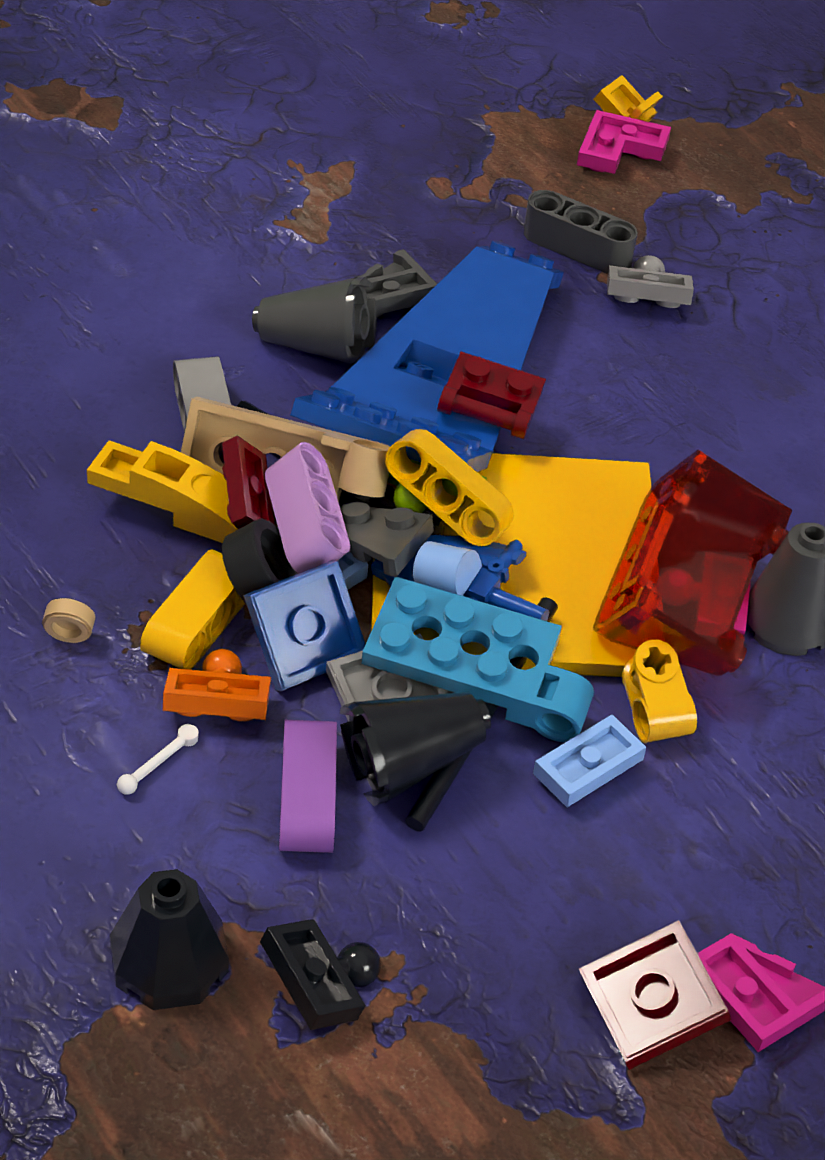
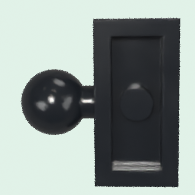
(316, 977)

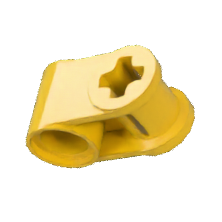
(659, 701)

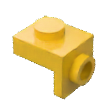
(624, 100)

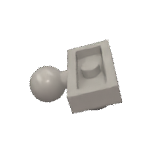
(649, 282)

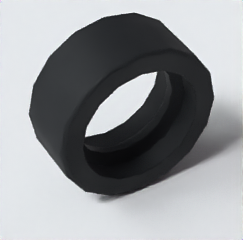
(255, 557)

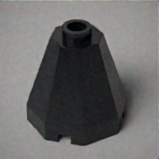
(169, 943)

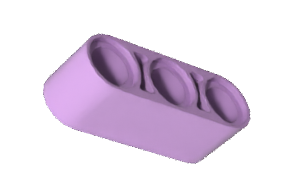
(306, 509)

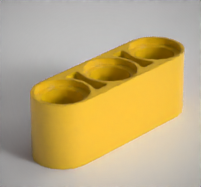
(426, 484)
(193, 614)

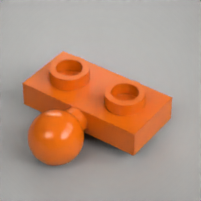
(217, 689)

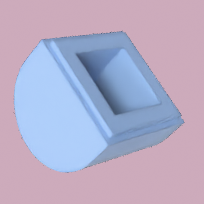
(446, 567)

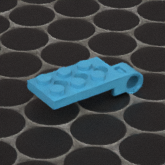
(539, 697)

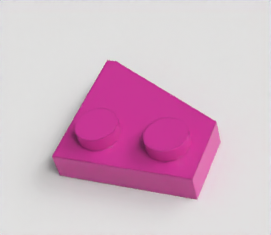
(761, 990)

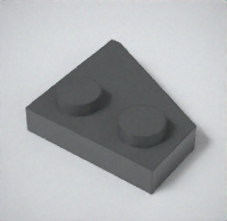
(399, 284)
(385, 534)

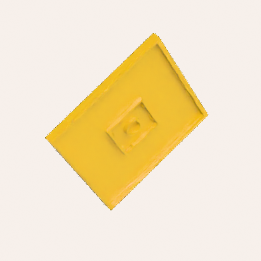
(573, 529)

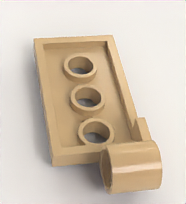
(353, 461)

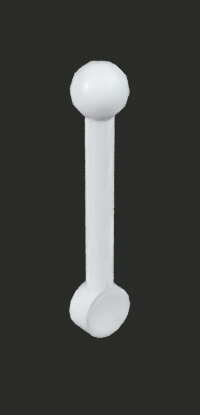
(187, 736)

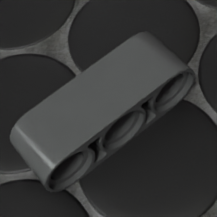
(579, 231)

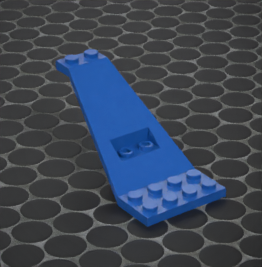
(478, 308)

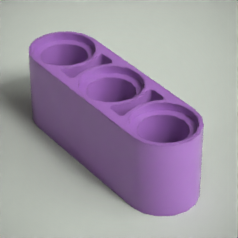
(308, 786)

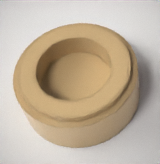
(68, 620)

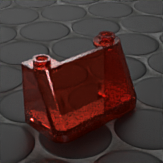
(692, 564)

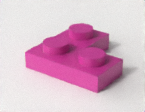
(614, 134)

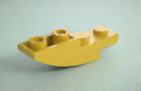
(168, 482)

